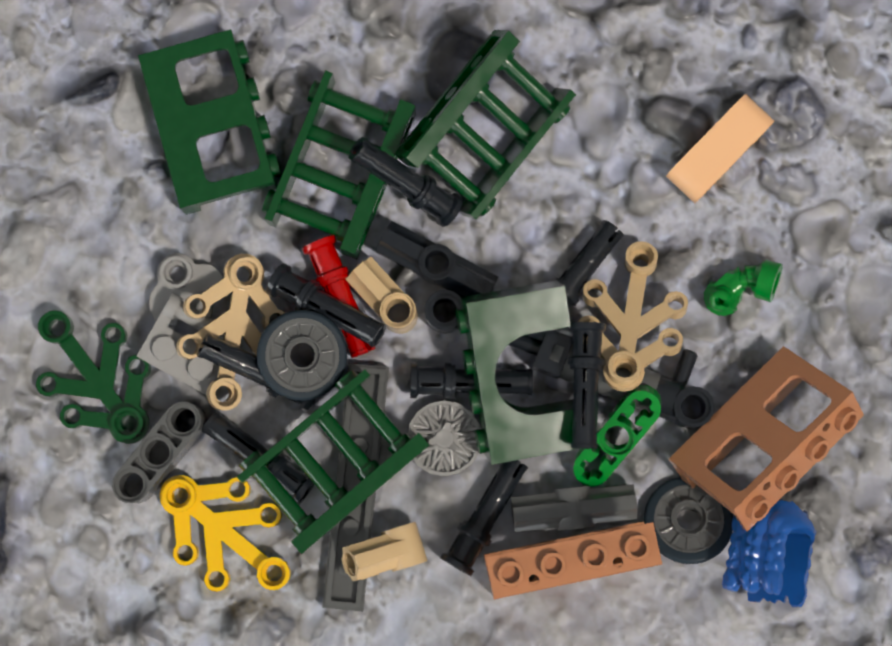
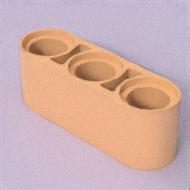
(720, 148)

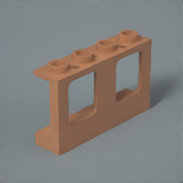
(749, 417)
(572, 559)

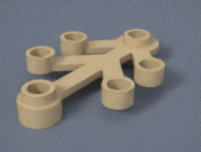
(233, 322)
(631, 323)

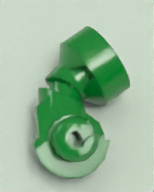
(727, 292)

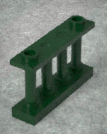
(447, 117)
(364, 195)
(338, 499)

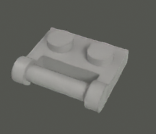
(161, 352)

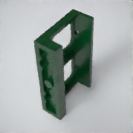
(185, 124)

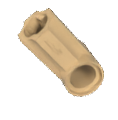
(382, 294)
(392, 550)

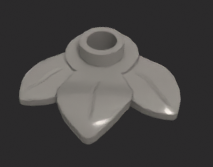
(196, 280)

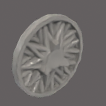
(450, 436)

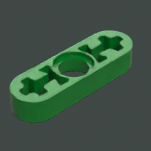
(644, 420)

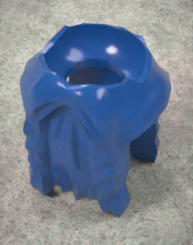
(772, 556)

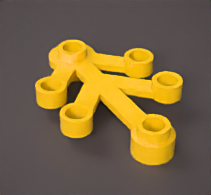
(219, 528)

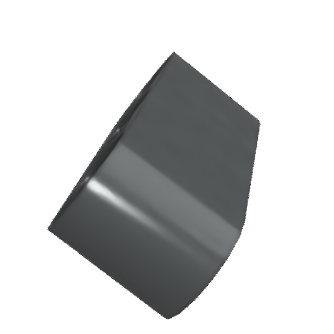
(141, 461)

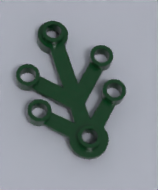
(98, 383)

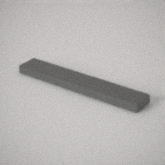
(357, 525)

